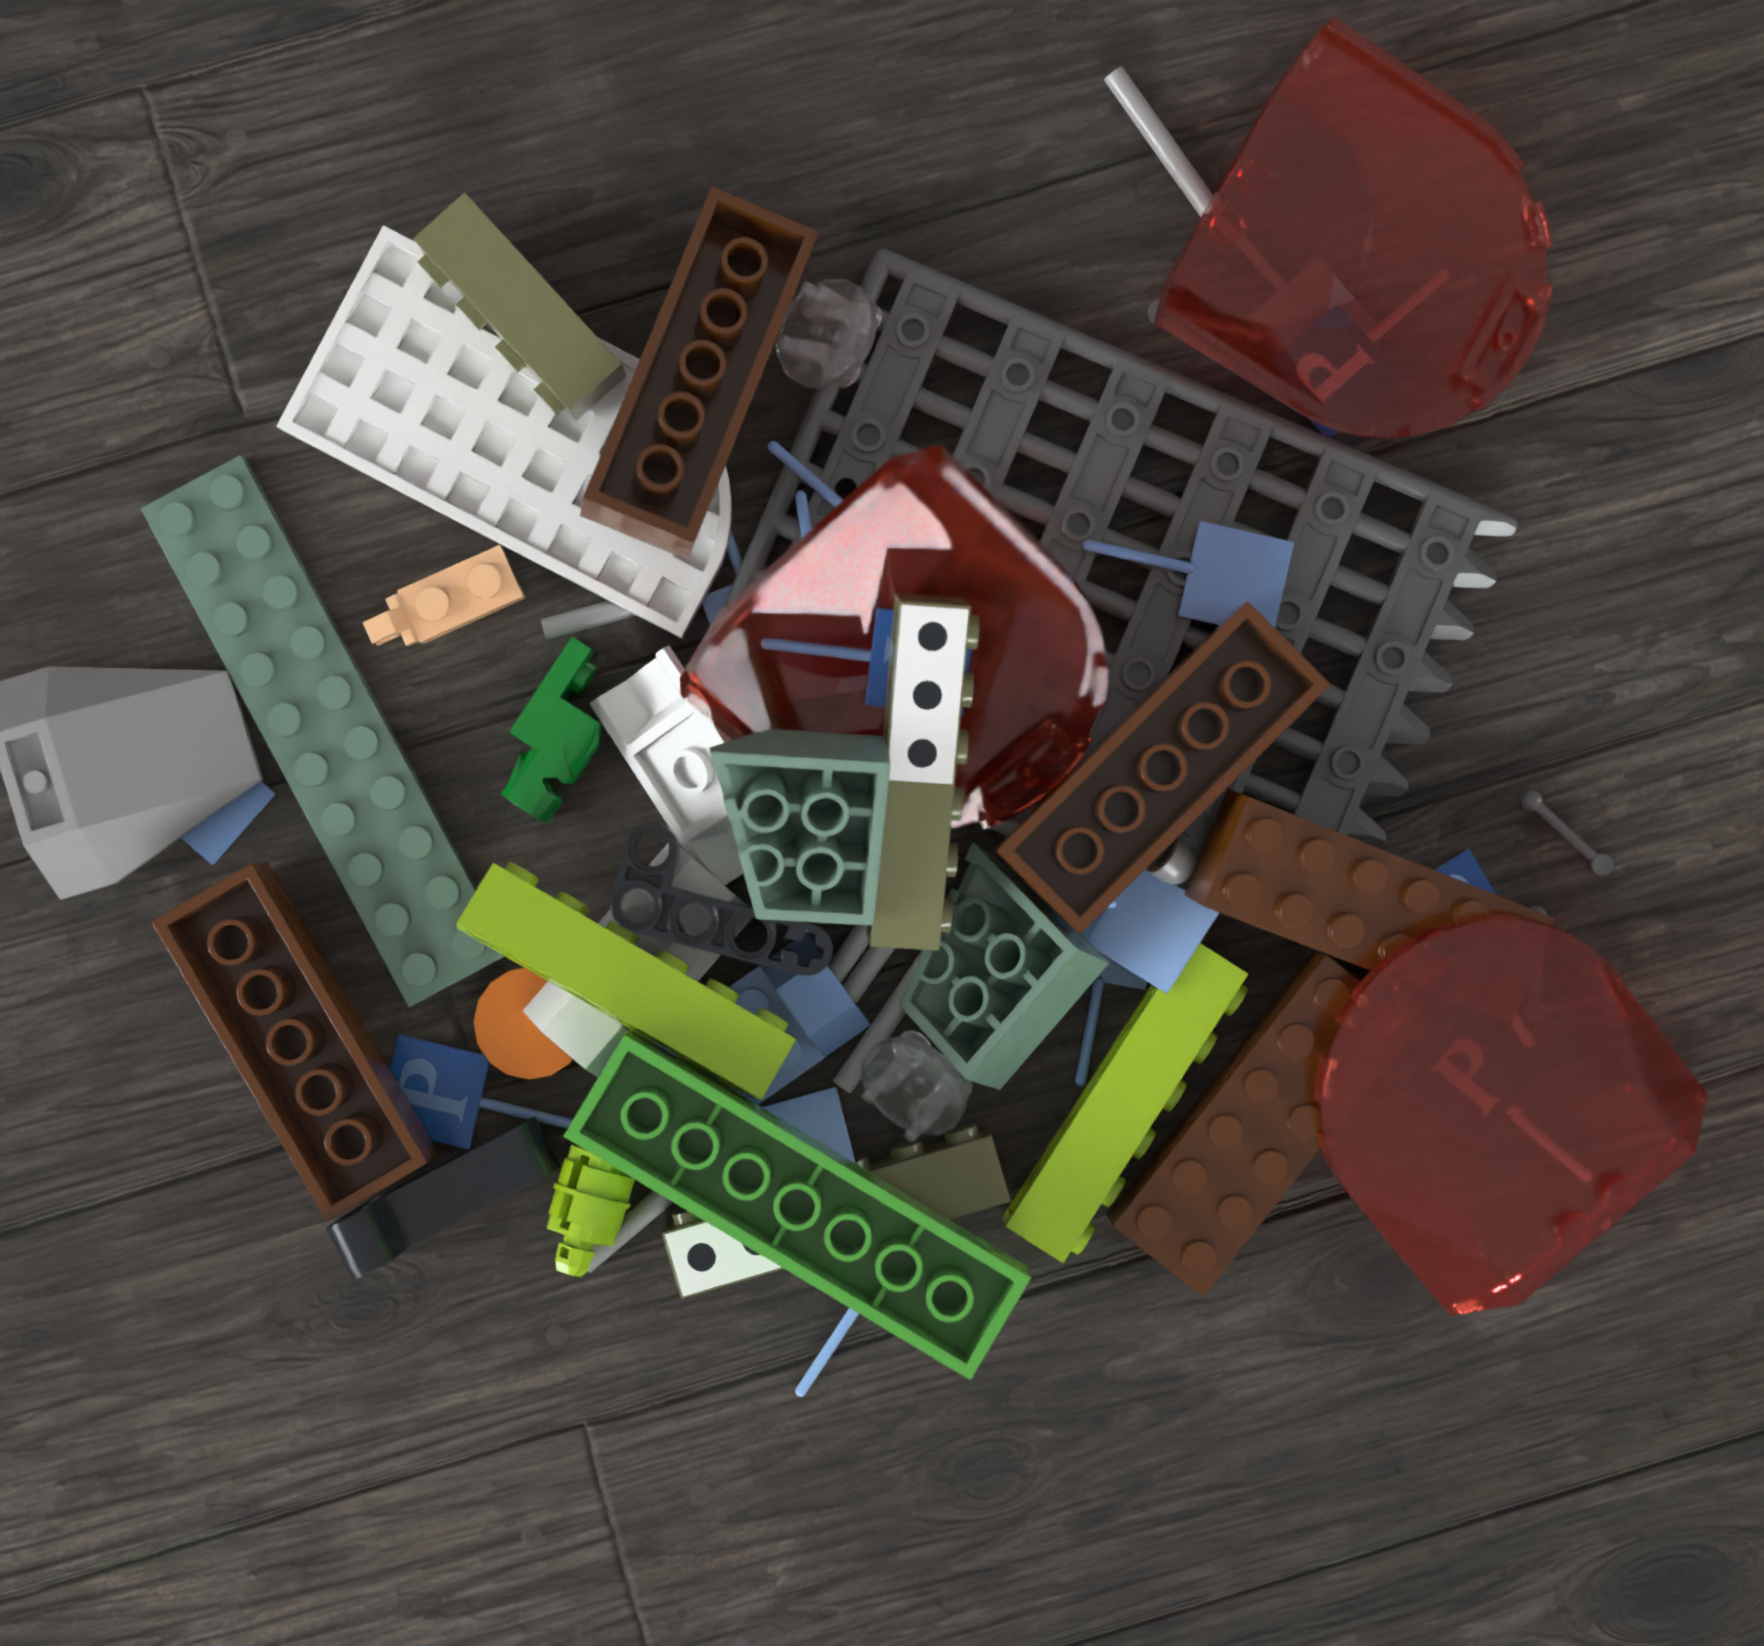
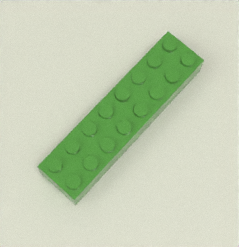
(799, 1203)

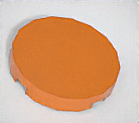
(508, 1035)

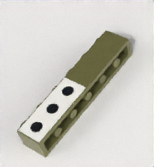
(924, 746)
(947, 1177)

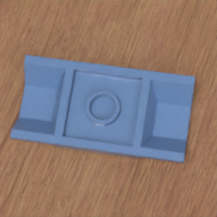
(814, 1006)

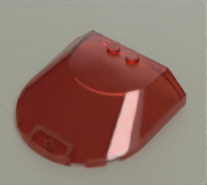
(1366, 250)
(921, 531)
(1499, 1106)

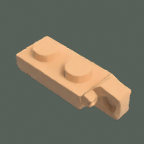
(448, 600)

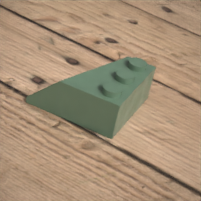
(807, 821)
(998, 974)

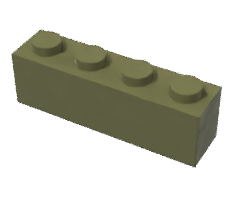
(520, 307)

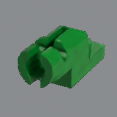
(558, 732)

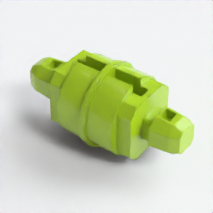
(587, 1208)

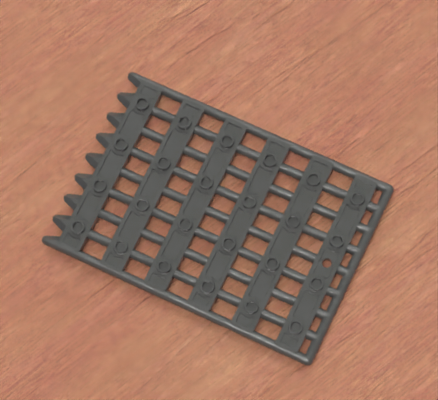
(1224, 467)

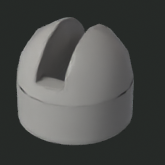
(1175, 863)

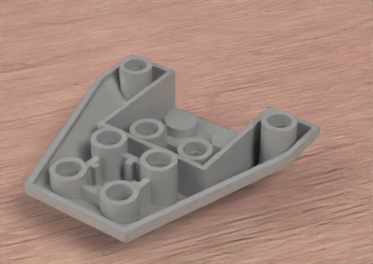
(118, 765)

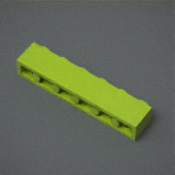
(625, 981)
(1121, 1104)

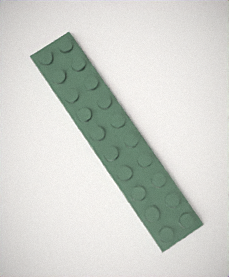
(322, 725)

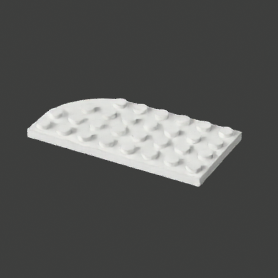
(445, 419)

